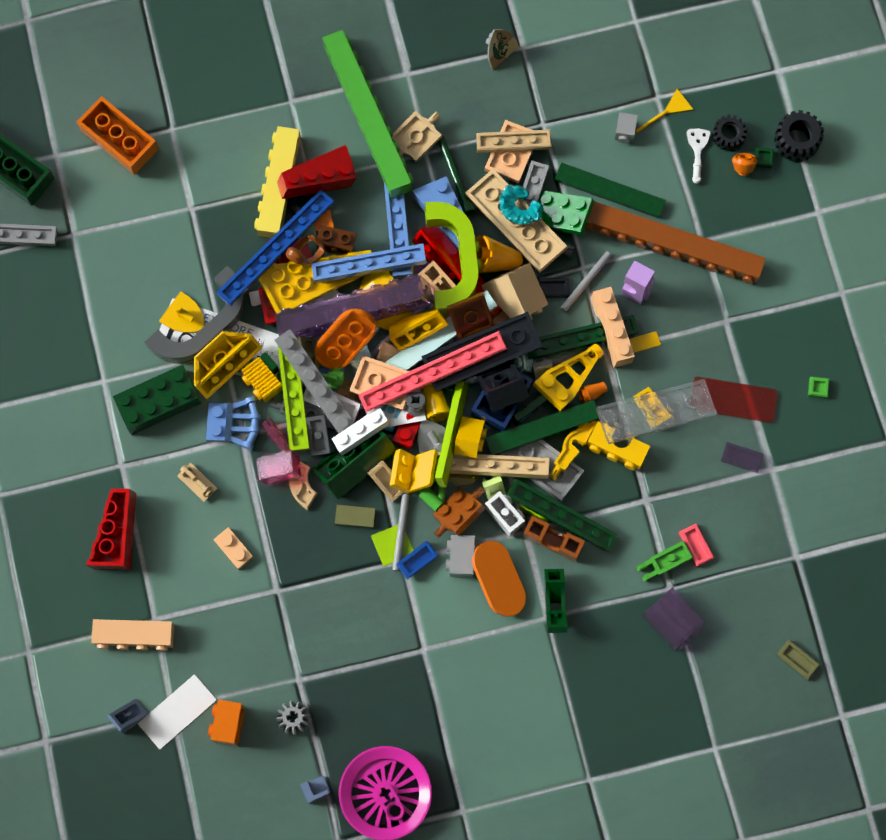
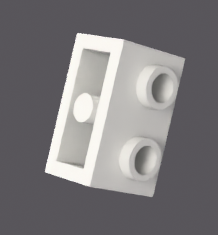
(505, 514)

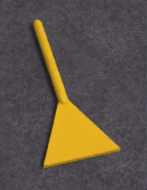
(676, 104)

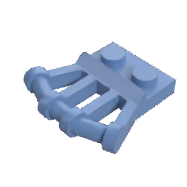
(221, 422)

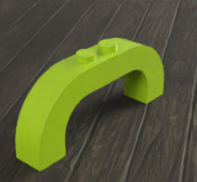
(451, 217)

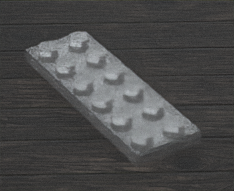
(656, 411)

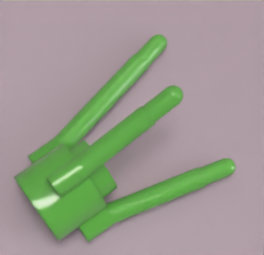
(334, 377)

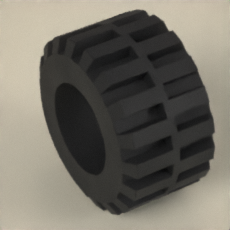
(804, 123)

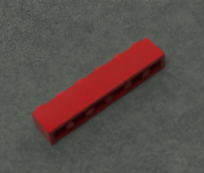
(446, 256)

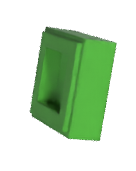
(818, 387)

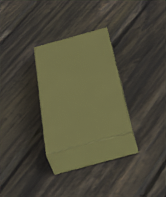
(355, 516)
(798, 659)

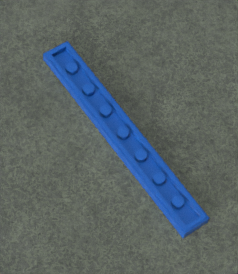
(275, 248)

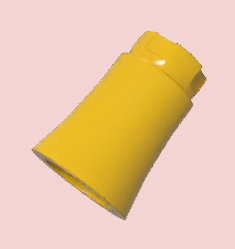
(435, 403)

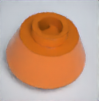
(744, 163)

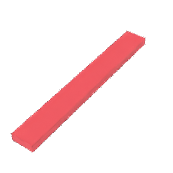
(432, 372)

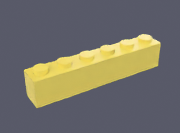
(281, 158)

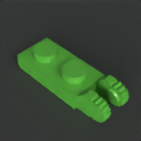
(666, 560)

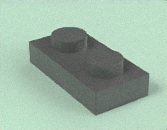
(318, 435)

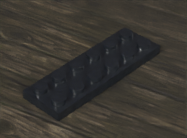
(517, 335)

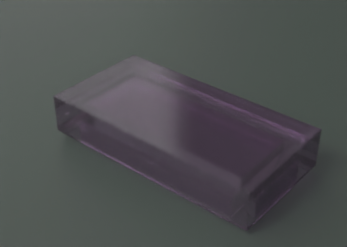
(742, 457)

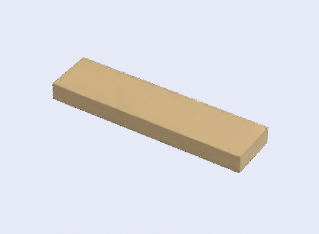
(513, 141)

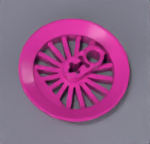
(369, 763)

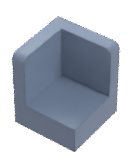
(315, 789)

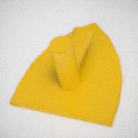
(183, 315)

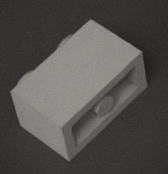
(461, 555)

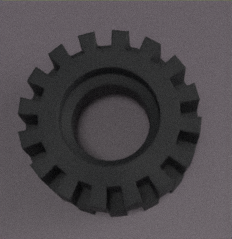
(726, 142)

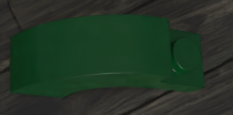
(555, 600)

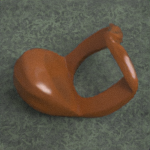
(297, 257)

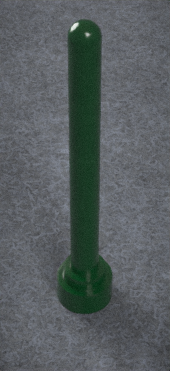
(466, 205)

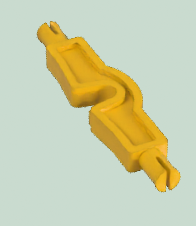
(569, 451)

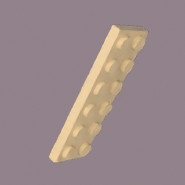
(532, 240)

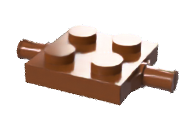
(459, 511)

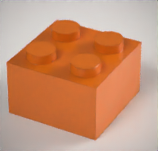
(227, 722)

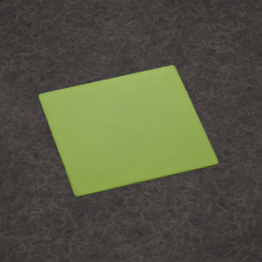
(385, 544)

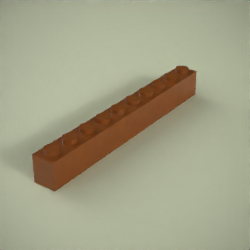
(676, 243)

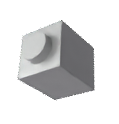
(626, 127)

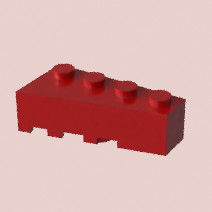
(324, 173)
(115, 532)

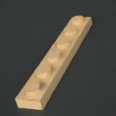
(500, 466)

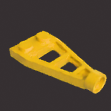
(554, 390)

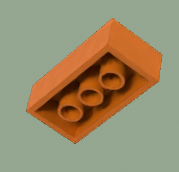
(117, 135)

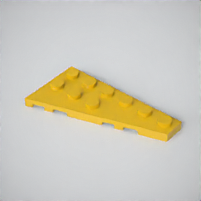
(293, 284)

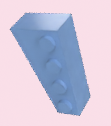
(438, 192)

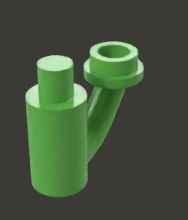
(432, 498)

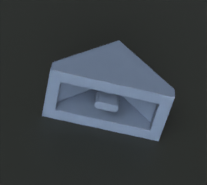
(127, 716)

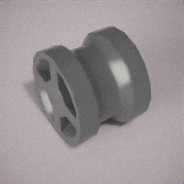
(415, 409)

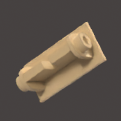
(196, 481)

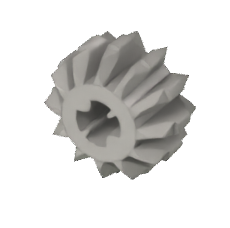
(288, 713)

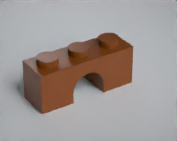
(547, 537)

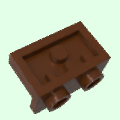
(336, 240)

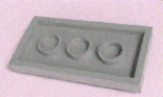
(565, 481)

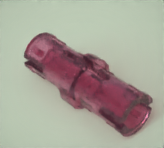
(276, 435)

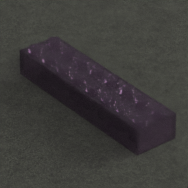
(378, 300)

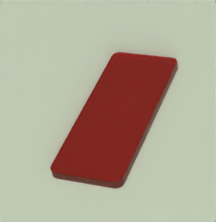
(742, 400)

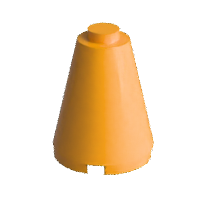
(497, 256)

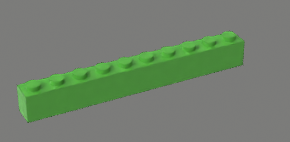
(367, 114)

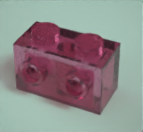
(278, 467)

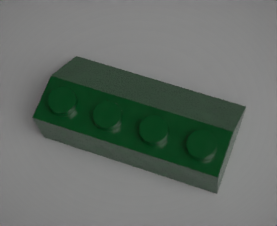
(343, 472)

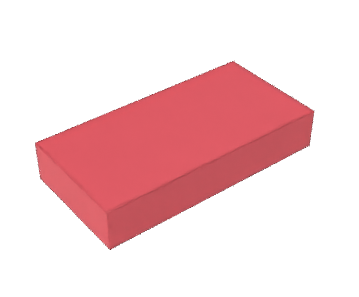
(696, 544)

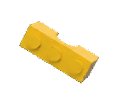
(631, 456)

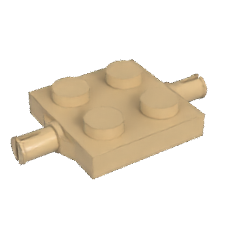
(417, 136)

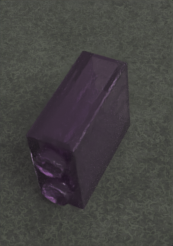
(673, 619)

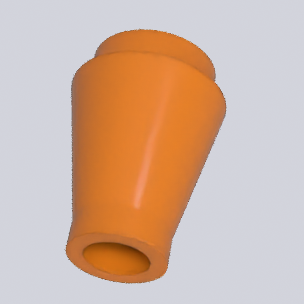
(592, 392)

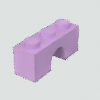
(638, 283)

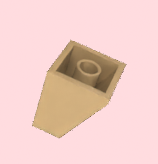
(517, 292)

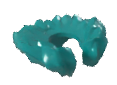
(512, 213)

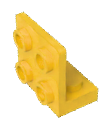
(413, 472)

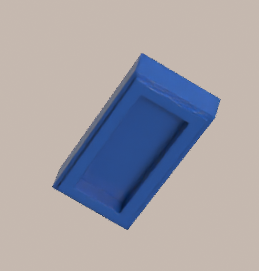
(417, 560)

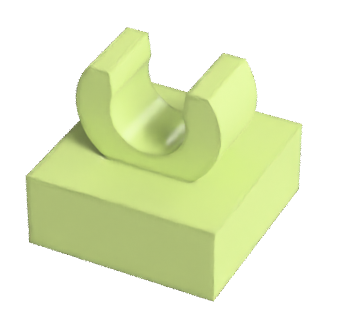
(493, 486)

